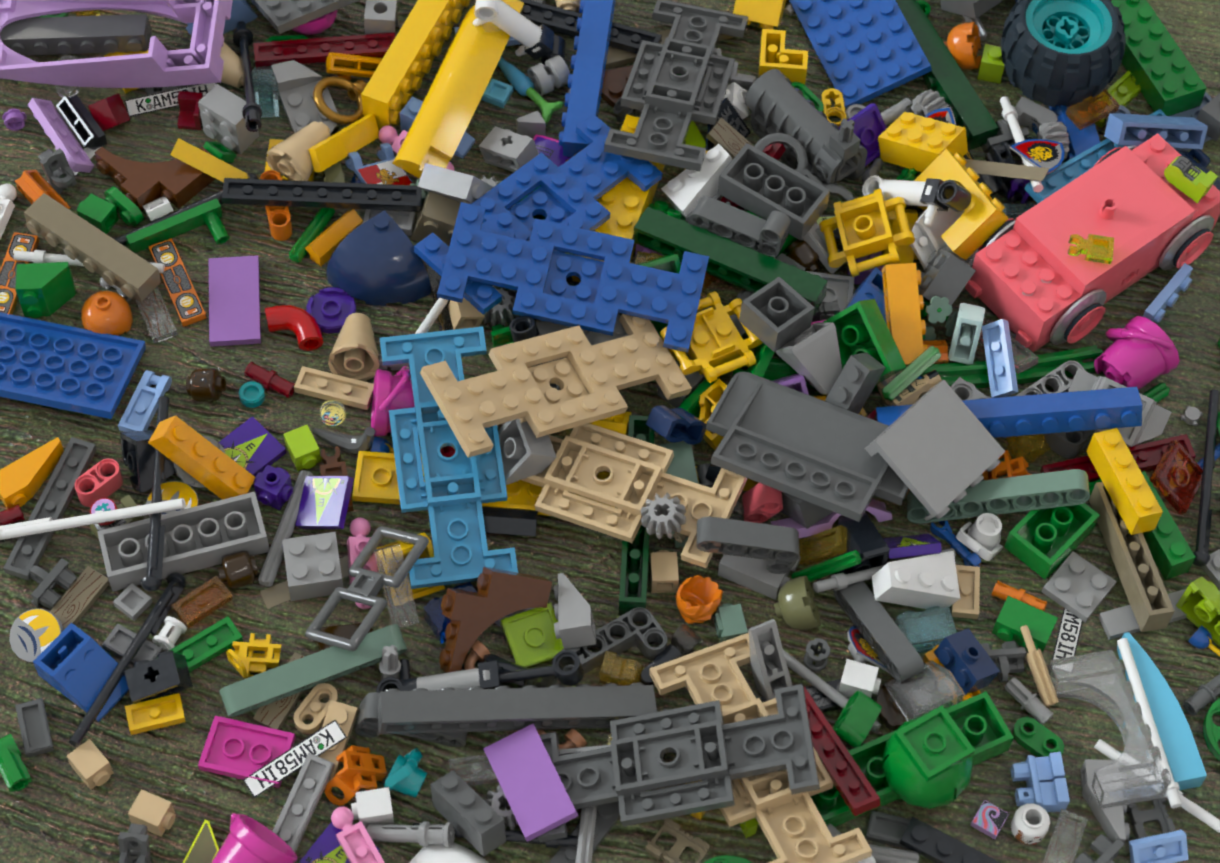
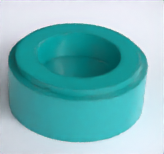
(251, 394)

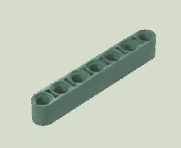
(1011, 496)
(308, 672)

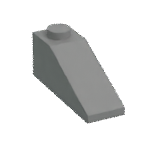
(768, 659)

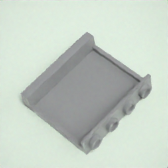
(938, 449)

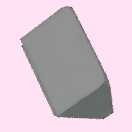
(531, 125)

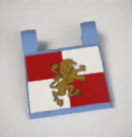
(380, 172)

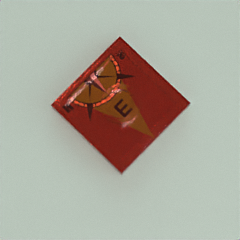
(1177, 477)

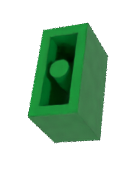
(1018, 614)

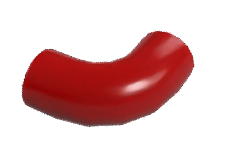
(298, 321)

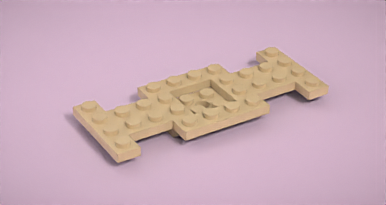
(586, 377)
(635, 475)
(787, 820)

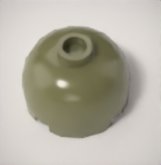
(798, 605)

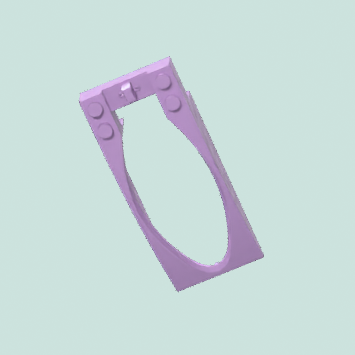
(153, 69)

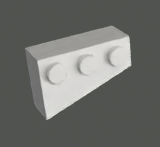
(690, 185)
(918, 581)

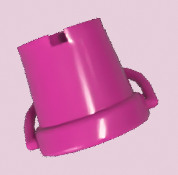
(1137, 354)
(390, 393)
(253, 843)

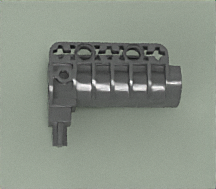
(783, 109)

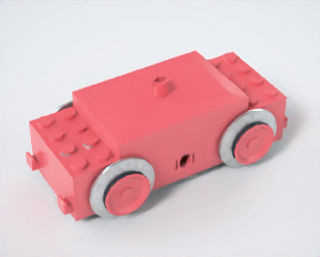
(1060, 297)

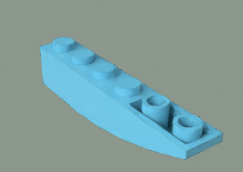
(1170, 721)

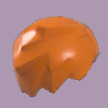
(698, 599)

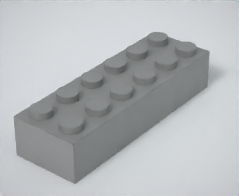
(192, 540)

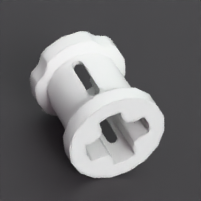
(171, 625)

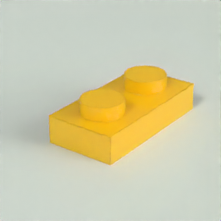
(155, 714)

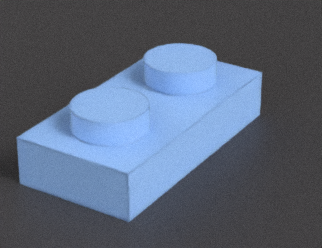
(1160, 848)

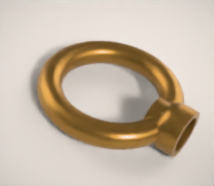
(354, 92)

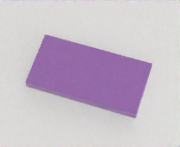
(234, 301)
(530, 782)

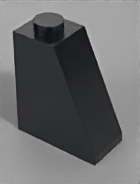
(140, 459)
(866, 540)

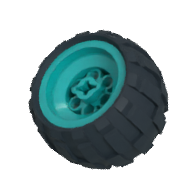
(1062, 48)

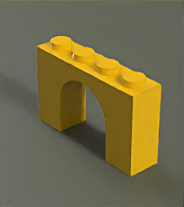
(982, 215)

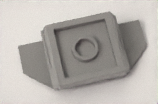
(296, 95)
(1153, 416)

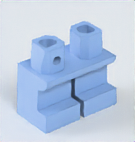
(1044, 782)

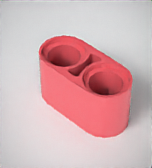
(96, 479)
(761, 503)

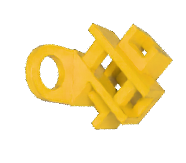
(255, 661)

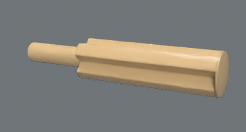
(1039, 670)

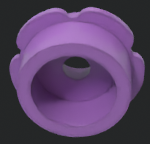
(14, 119)

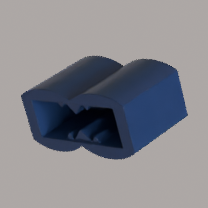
(676, 424)

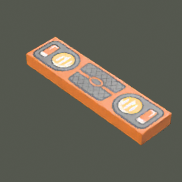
(8, 270)
(178, 283)

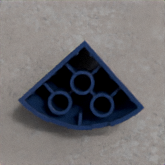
(379, 264)

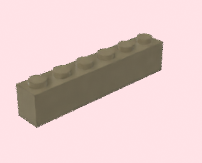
(92, 248)
(1133, 564)

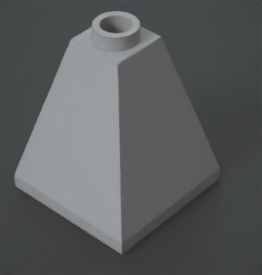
(815, 356)

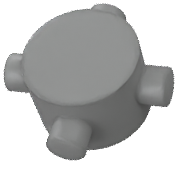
(1191, 416)

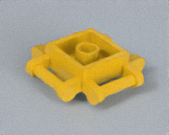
(865, 231)
(715, 341)

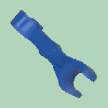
(945, 533)

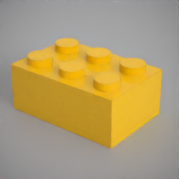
(919, 140)

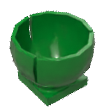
(928, 760)

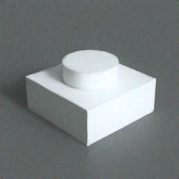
(158, 208)

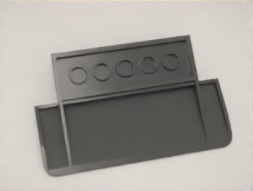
(801, 446)

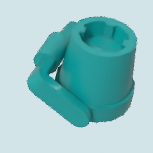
(406, 775)

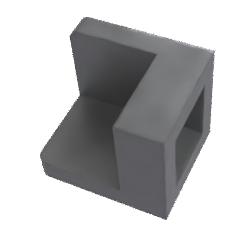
(742, 80)

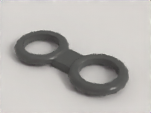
(802, 164)

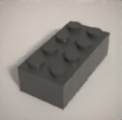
(768, 185)

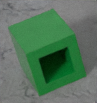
(98, 212)

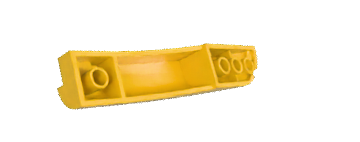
(453, 94)

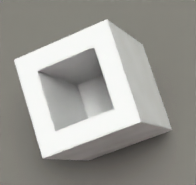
(859, 677)
(373, 807)

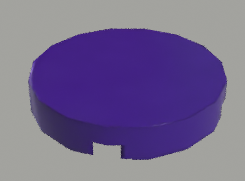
(331, 308)

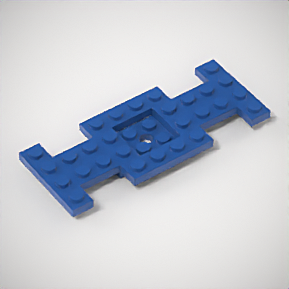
(564, 197)
(541, 277)

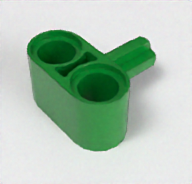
(857, 719)

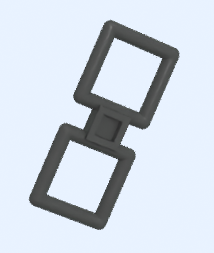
(366, 587)

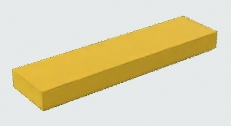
(344, 142)

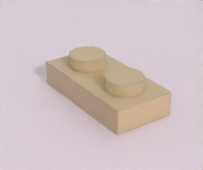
(969, 591)

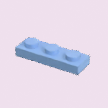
(1169, 294)
(999, 359)

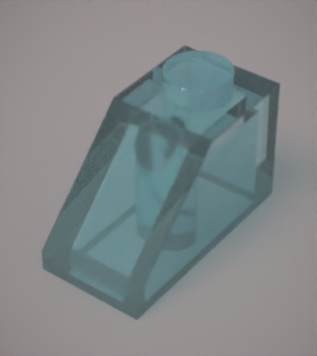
(266, 91)

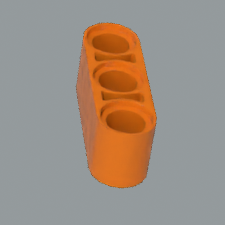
(278, 216)

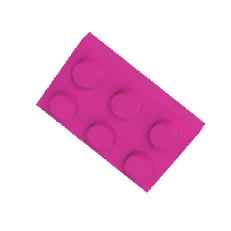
(242, 748)

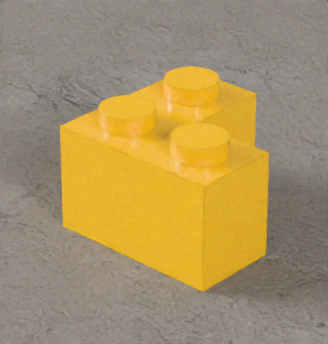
(775, 56)

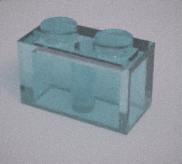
(926, 627)

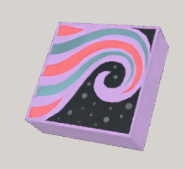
(989, 819)

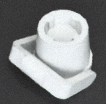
(982, 536)

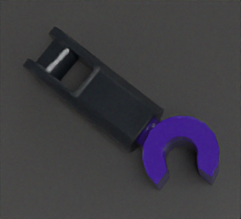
(1017, 185)

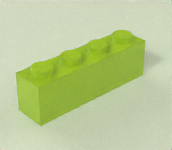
(1202, 606)

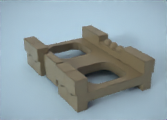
(682, 842)

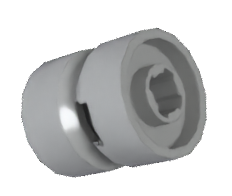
(550, 75)

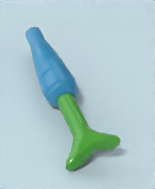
(525, 87)

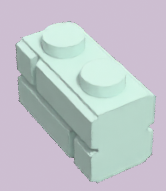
(966, 333)

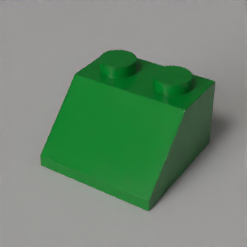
(43, 287)

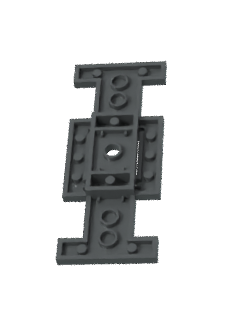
(671, 99)
(704, 752)

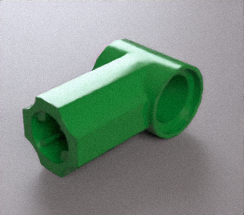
(11, 765)

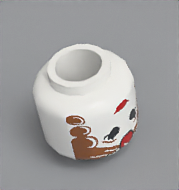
(1030, 824)

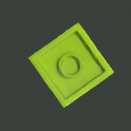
(532, 636)

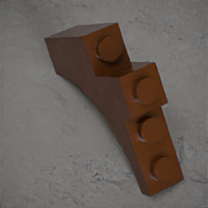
(149, 181)
(473, 612)

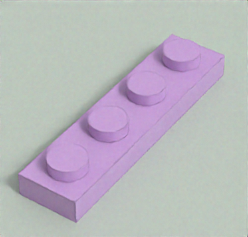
(60, 134)

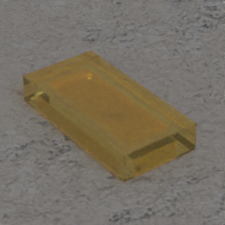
(823, 545)

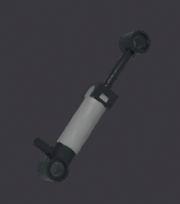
(486, 676)

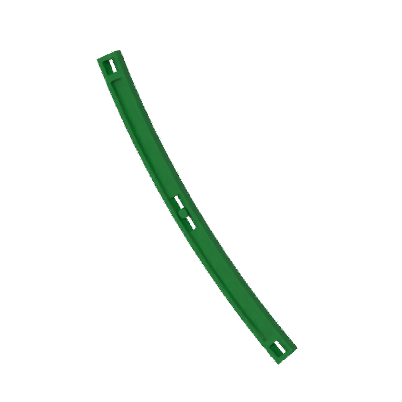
(976, 372)

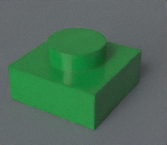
(220, 151)

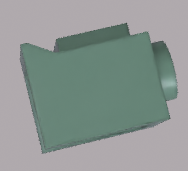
(730, 621)

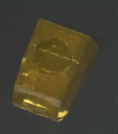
(619, 670)

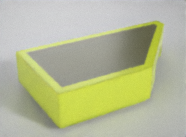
(204, 846)

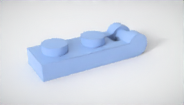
(144, 402)

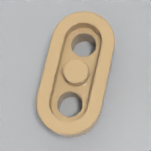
(314, 709)

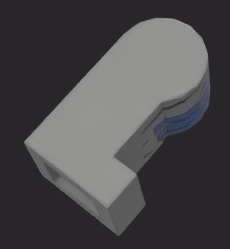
(1033, 115)

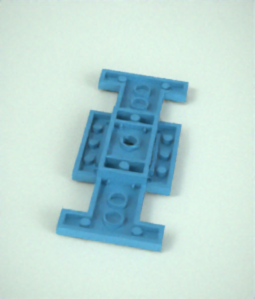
(453, 484)

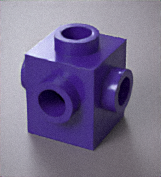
(273, 486)

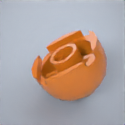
(964, 44)
(106, 313)

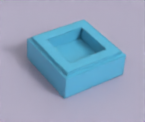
(497, 93)

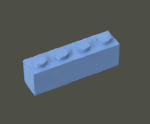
(1136, 129)

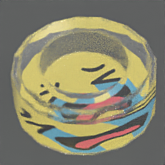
(332, 413)

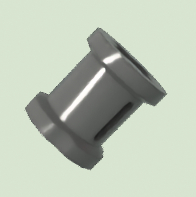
(812, 649)

